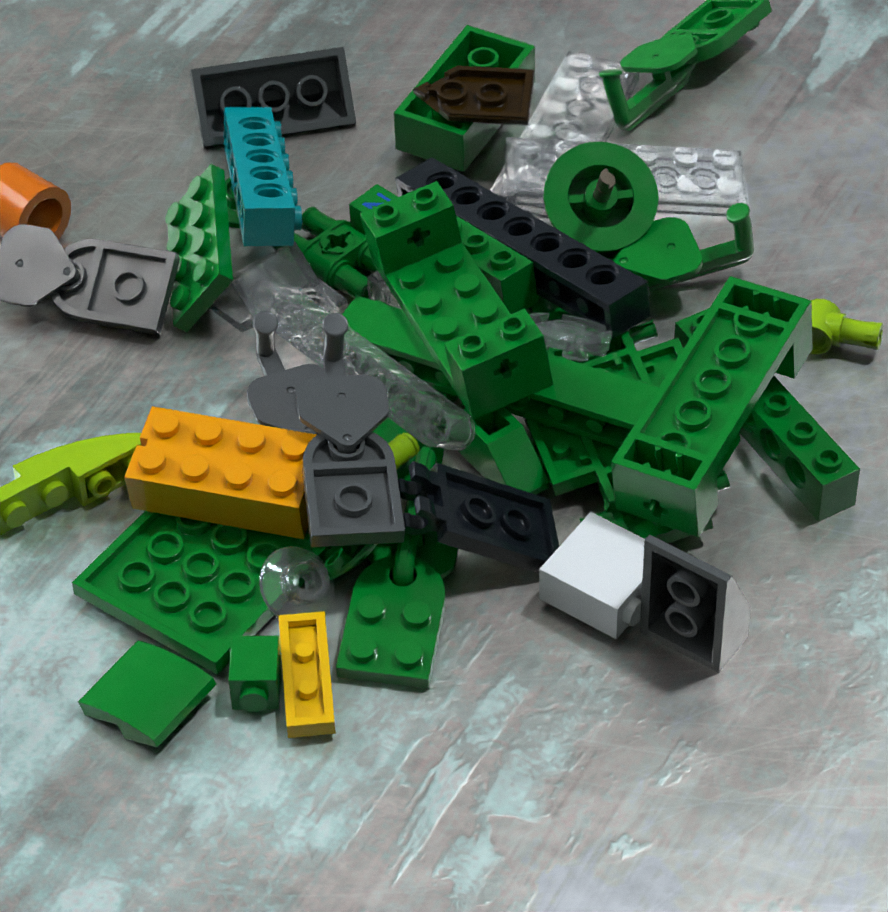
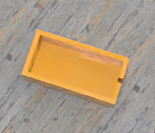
(220, 472)

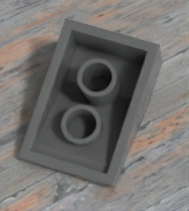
(691, 605)

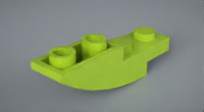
(77, 470)

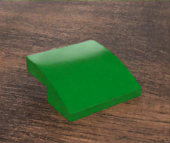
(147, 693)

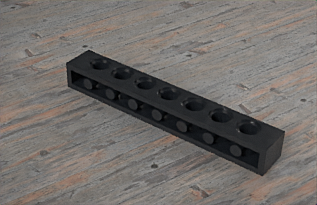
(563, 268)

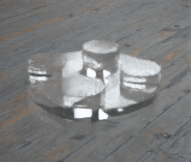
(574, 336)

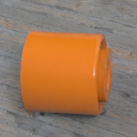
(31, 201)

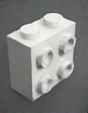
(596, 576)

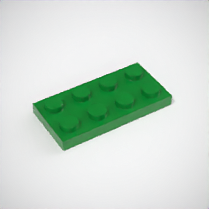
(202, 240)

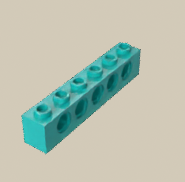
(260, 177)

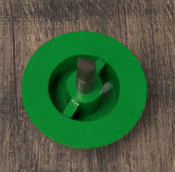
(601, 196)

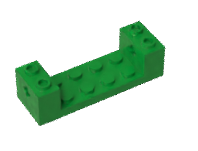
(451, 304)
(706, 402)

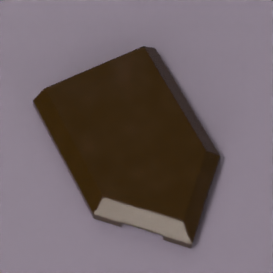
(481, 95)

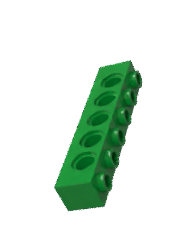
(794, 445)

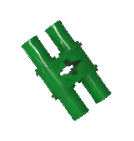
(335, 253)

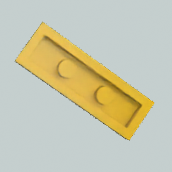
(306, 674)

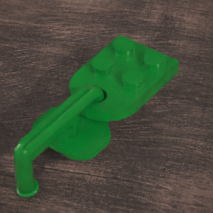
(672, 59)
(671, 254)
(398, 608)

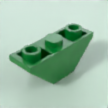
(505, 453)

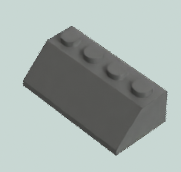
(301, 88)

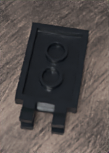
(480, 515)

